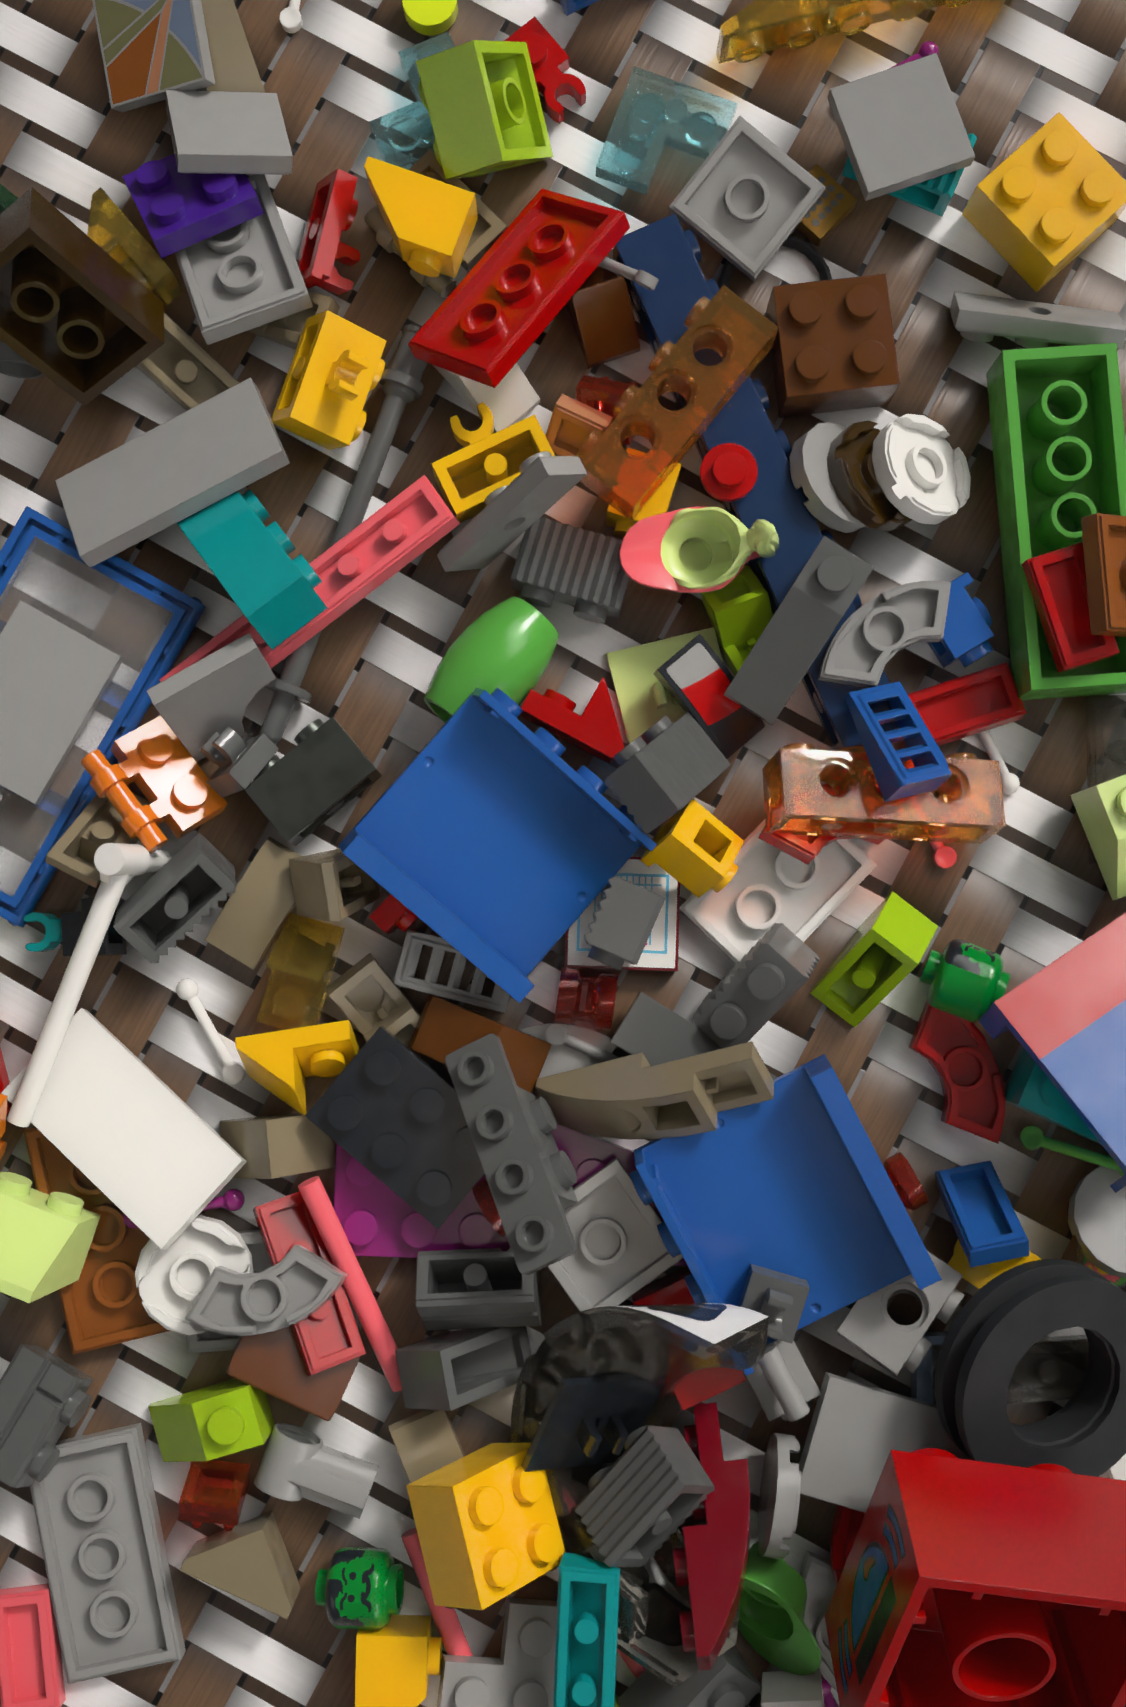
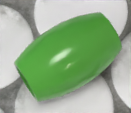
(499, 650)

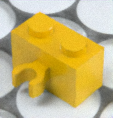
(330, 381)
(486, 461)

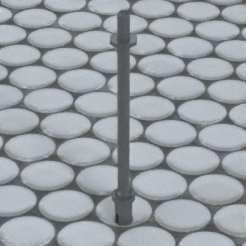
(401, 386)

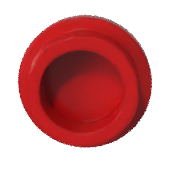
(728, 472)

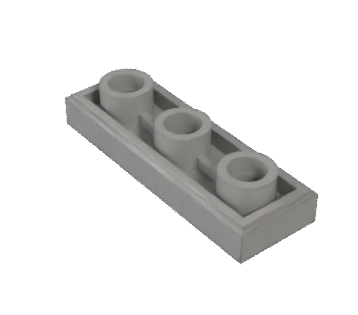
(1033, 322)
(511, 511)

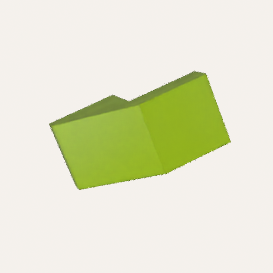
(738, 615)

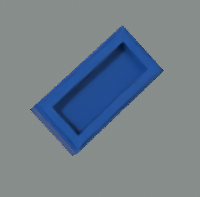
(981, 1214)

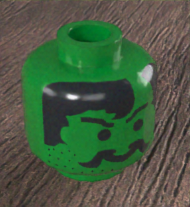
(964, 979)
(360, 1588)

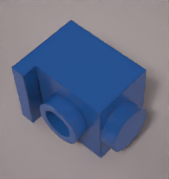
(965, 627)

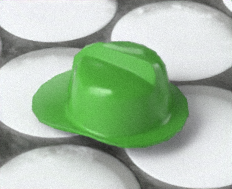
(774, 1613)

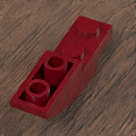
(717, 1552)

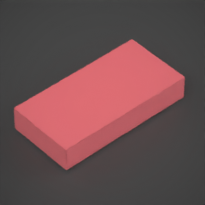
(29, 1649)

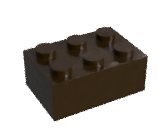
(71, 302)

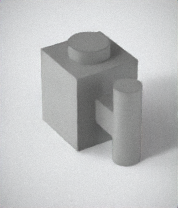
(783, 1382)

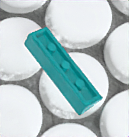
(586, 1633)

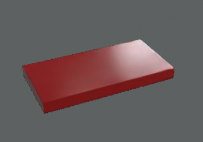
(518, 286)

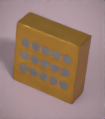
(828, 210)

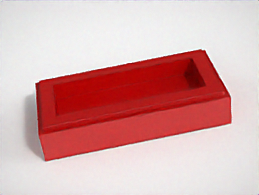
(1061, 600)
(969, 704)

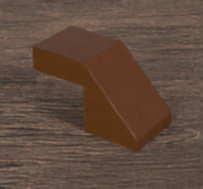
(449, 1027)

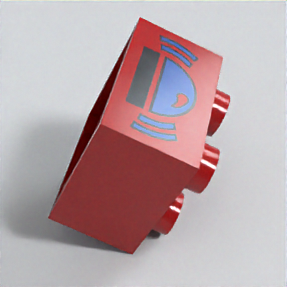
(983, 1588)

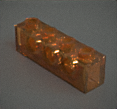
(720, 324)
(800, 806)

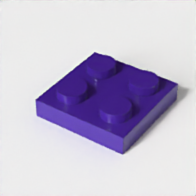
(189, 206)

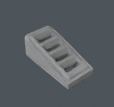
(408, 964)

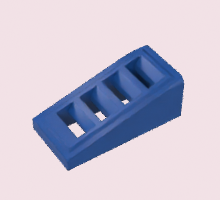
(892, 777)

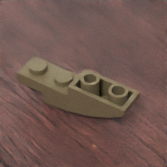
(659, 1101)

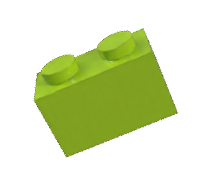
(483, 108)

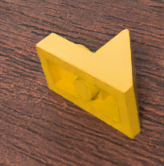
(287, 1056)

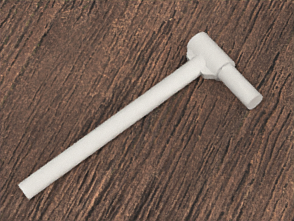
(116, 866)

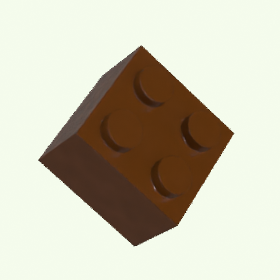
(833, 345)

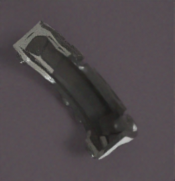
(647, 1344)

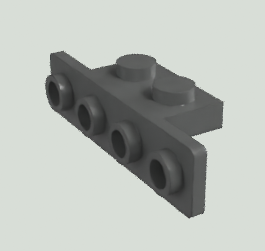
(518, 1154)

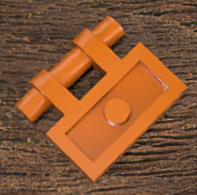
(164, 774)

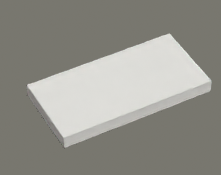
(130, 1132)

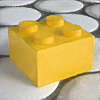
(1047, 202)
(485, 1526)

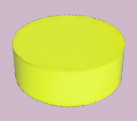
(430, 16)

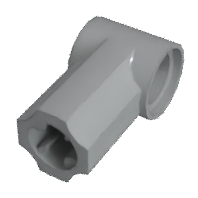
(302, 1467)

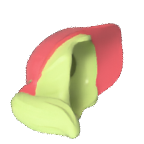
(693, 549)

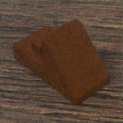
(604, 318)

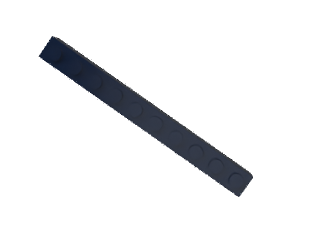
(674, 259)

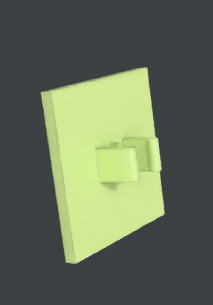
(638, 691)

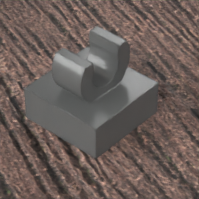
(237, 759)
(777, 1296)

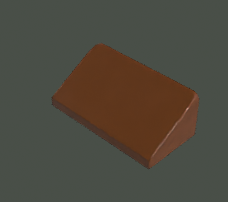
(276, 1367)

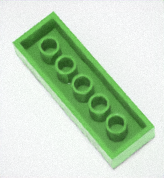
(1054, 463)

